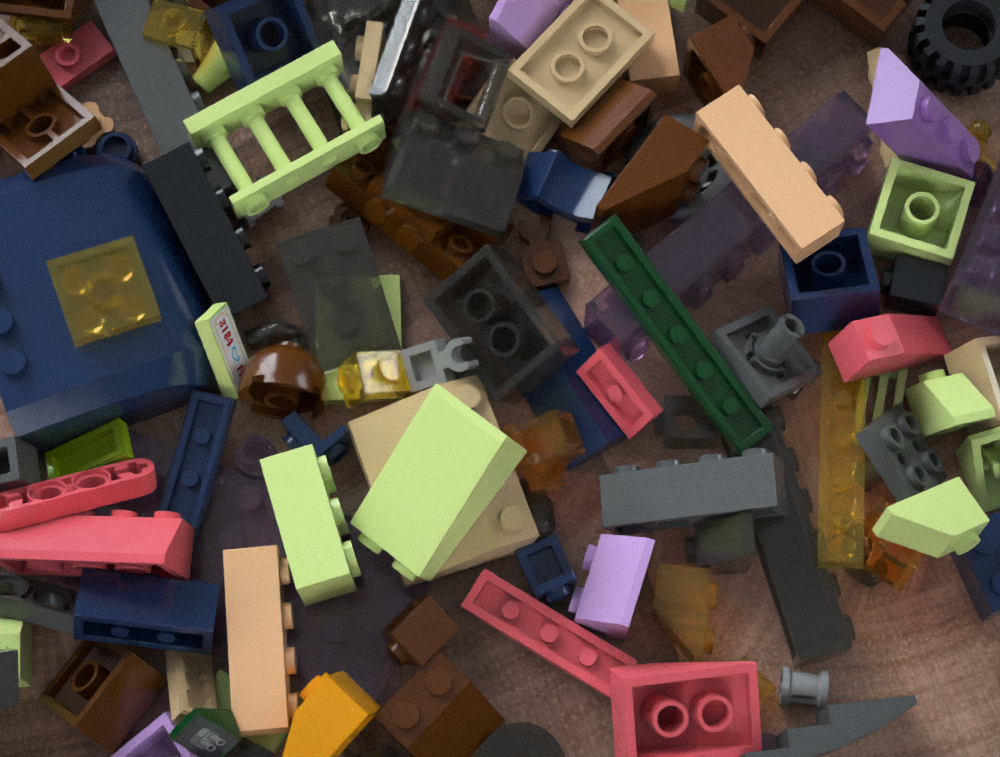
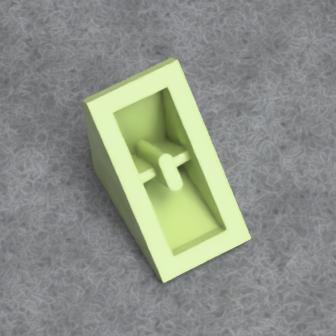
(981, 467)

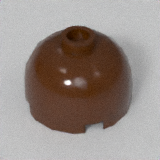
(283, 381)

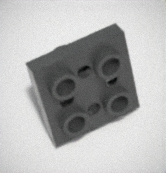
(766, 354)
(899, 455)

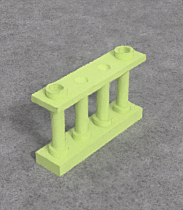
(284, 89)

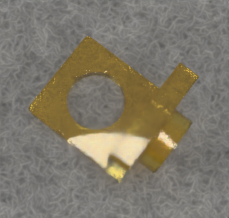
(179, 27)

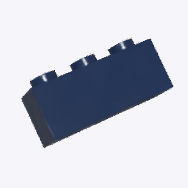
(146, 611)

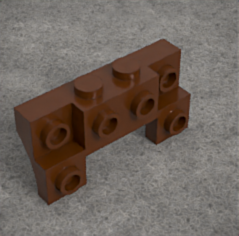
(428, 238)

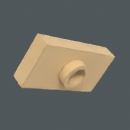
(189, 683)

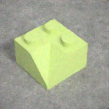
(918, 213)

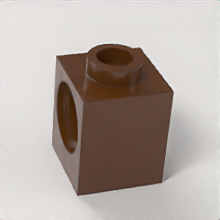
(418, 632)

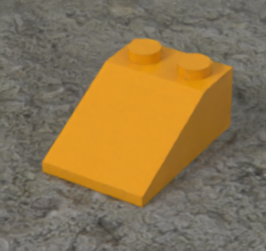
(329, 717)

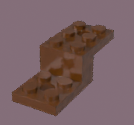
(36, 103)

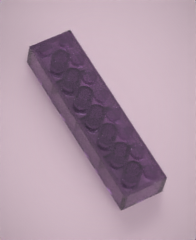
(728, 228)

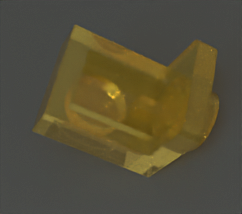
(372, 376)

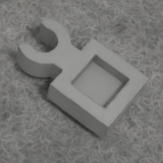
(435, 362)

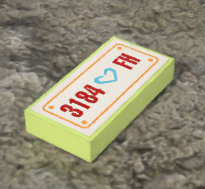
(223, 347)

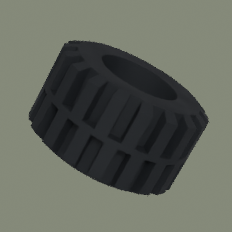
(947, 63)

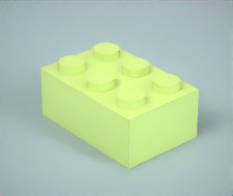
(311, 524)

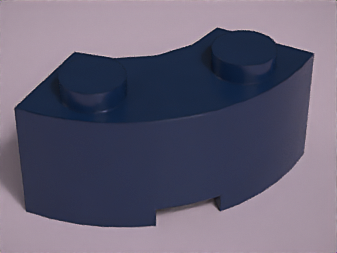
(562, 188)

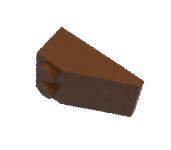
(656, 178)

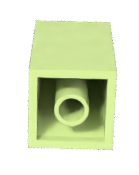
(435, 485)

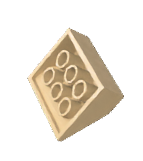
(505, 521)

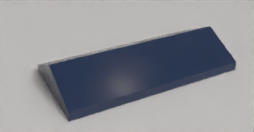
(569, 393)

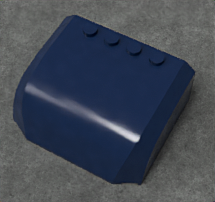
(67, 390)

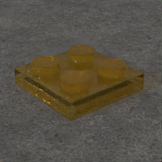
(103, 291)

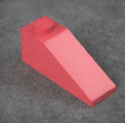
(887, 345)

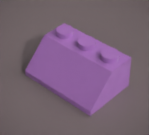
(917, 122)

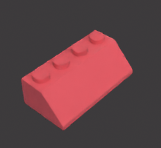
(101, 542)

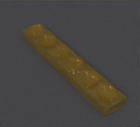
(840, 467)

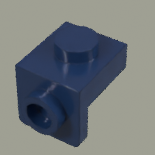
(300, 435)
(547, 569)

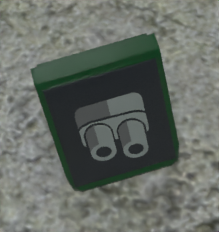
(207, 732)

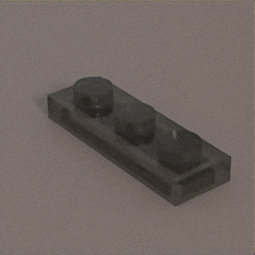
(402, 55)

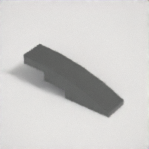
(837, 727)

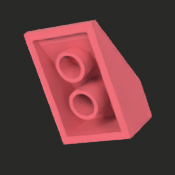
(685, 709)

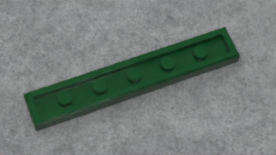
(676, 335)

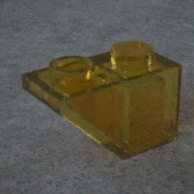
(682, 607)

